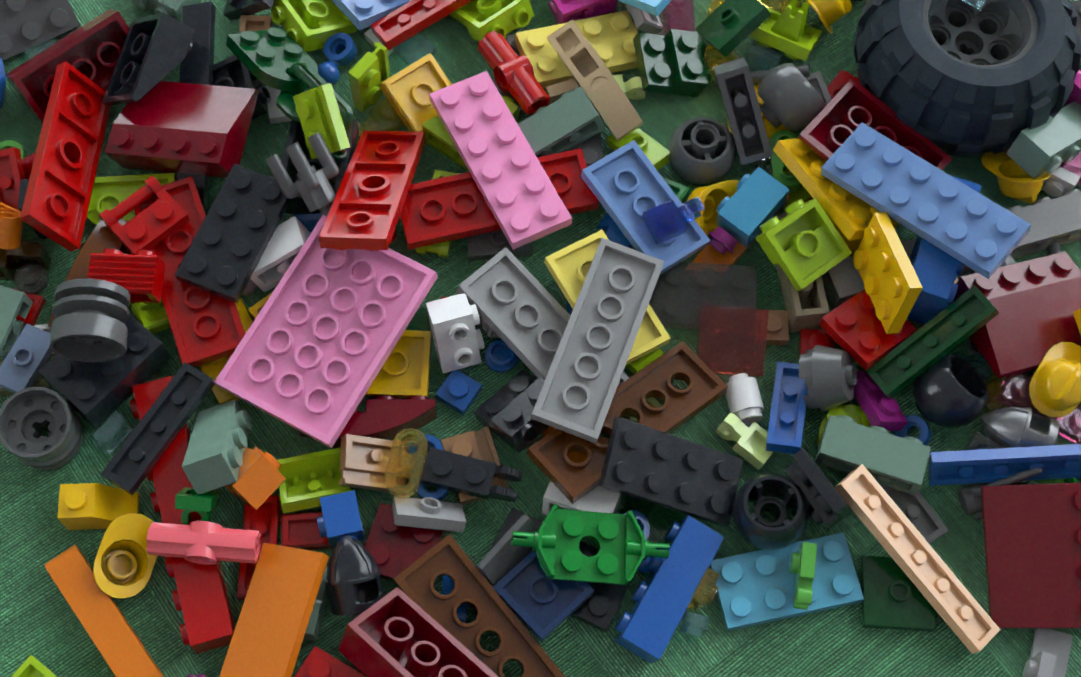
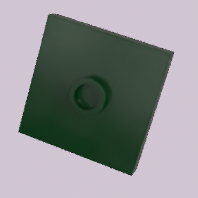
(732, 24)
(892, 598)

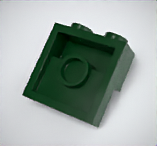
(672, 62)

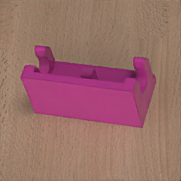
(580, 9)

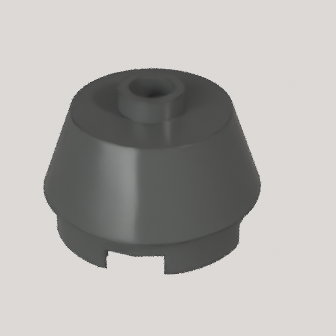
(827, 377)

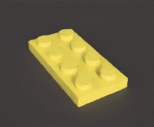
(608, 34)
(569, 271)

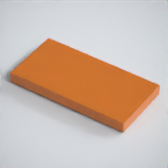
(275, 612)

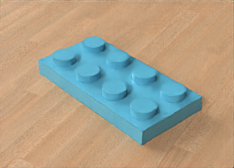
(761, 589)

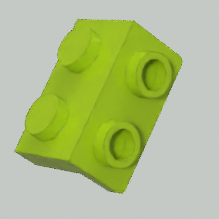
(309, 479)

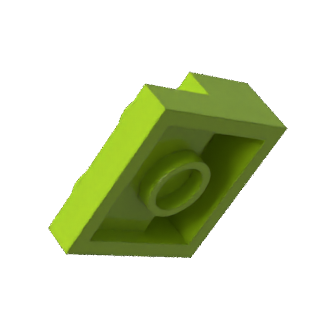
(493, 15)
(311, 21)
(803, 242)

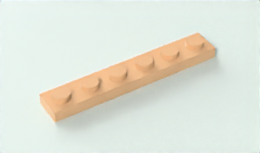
(917, 559)

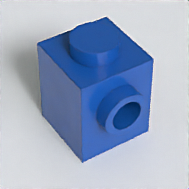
(340, 518)

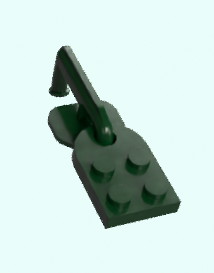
(286, 67)

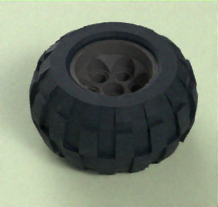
(969, 72)

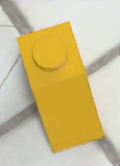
(93, 505)

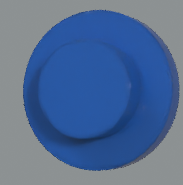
(500, 357)

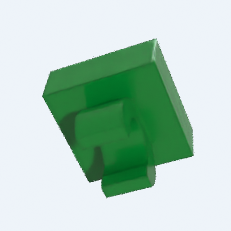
(203, 503)

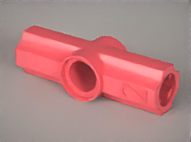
(203, 542)

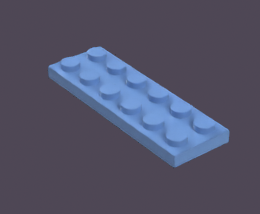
(926, 200)

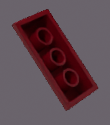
(89, 49)

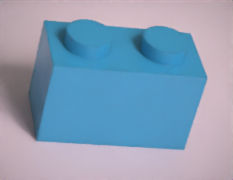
(753, 204)

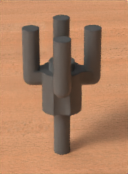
(312, 183)

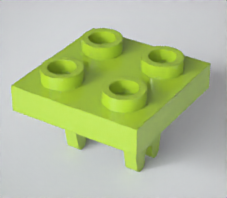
(789, 32)

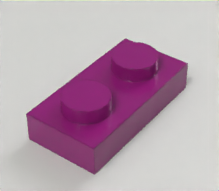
(876, 405)

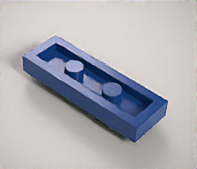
(787, 410)

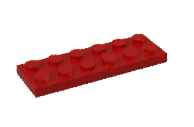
(456, 208)
(201, 322)

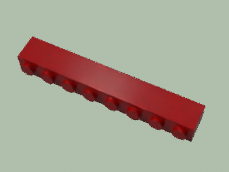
(200, 587)

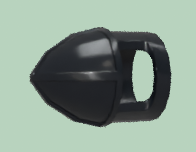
(352, 578)

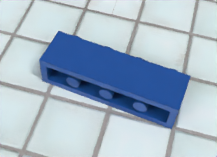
(668, 589)

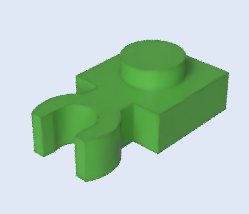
(803, 566)

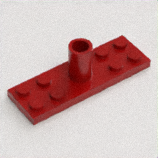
(66, 158)
(373, 191)

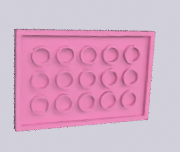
(325, 335)

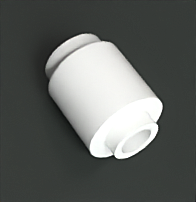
(744, 398)

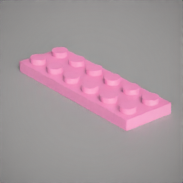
(500, 160)

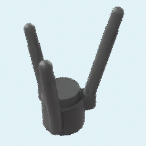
(970, 494)

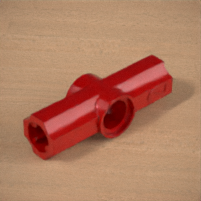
(513, 72)

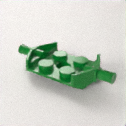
(617, 539)

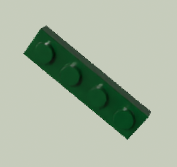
(932, 341)

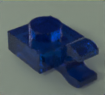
(669, 221)

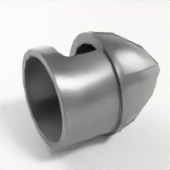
(1019, 428)

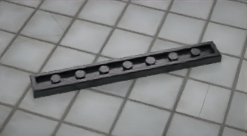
(197, 69)

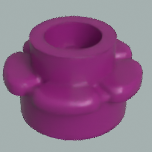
(722, 241)

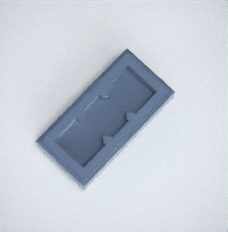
(25, 359)

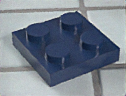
(538, 600)

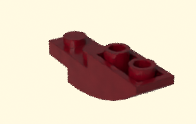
(388, 417)

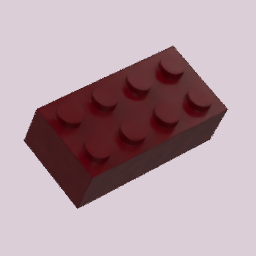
(405, 641)

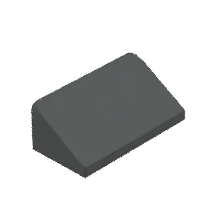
(503, 556)

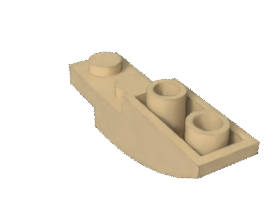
(595, 80)

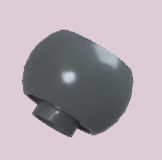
(789, 98)
(697, 162)

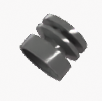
(90, 320)
(28, 415)

